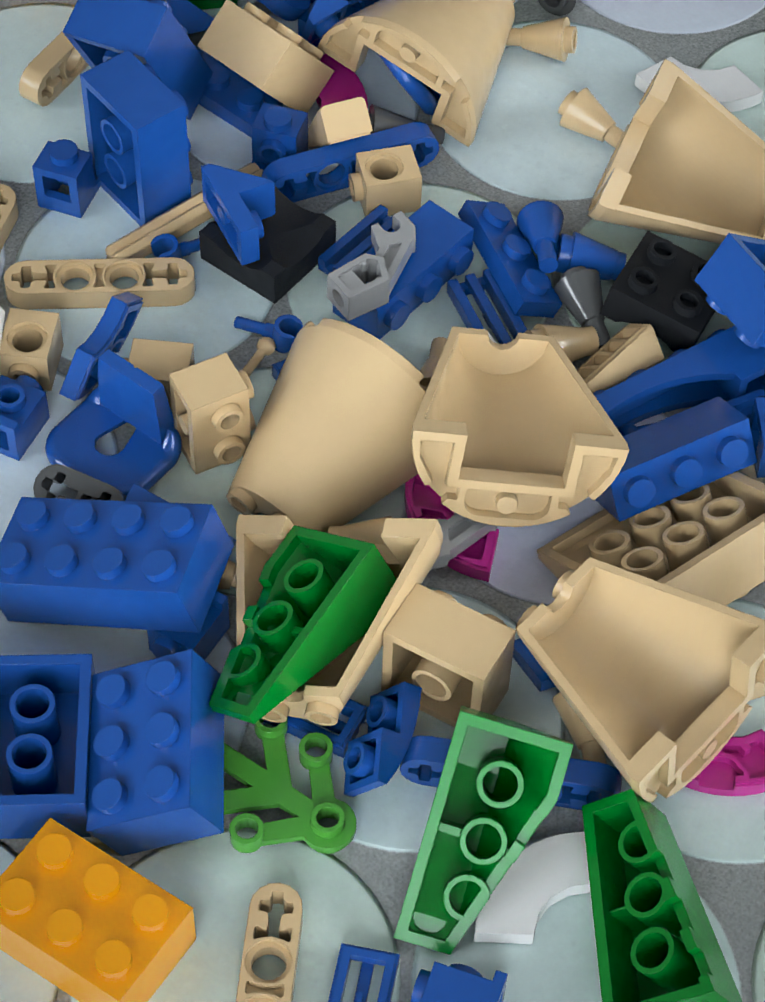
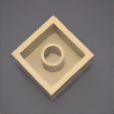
(267, 54)
(448, 653)

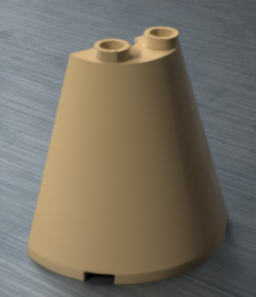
(440, 43)
(684, 166)
(331, 430)
(512, 431)
(410, 554)
(647, 670)

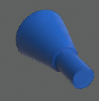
(541, 227)

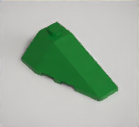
(486, 807)

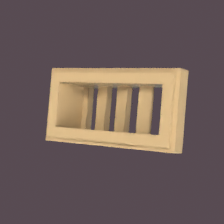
(339, 122)
(626, 352)

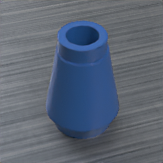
(583, 251)

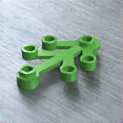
(274, 789)

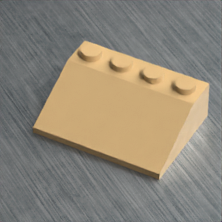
(696, 542)

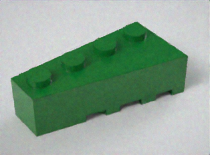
(647, 911)

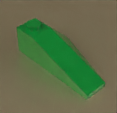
(311, 608)

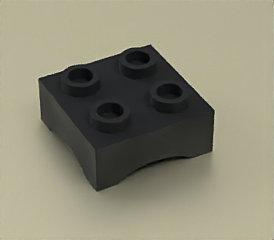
(287, 250)
(661, 291)

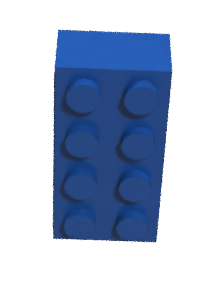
(112, 563)

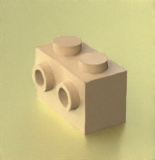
(212, 412)

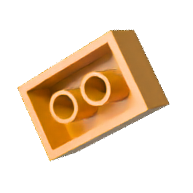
(90, 920)

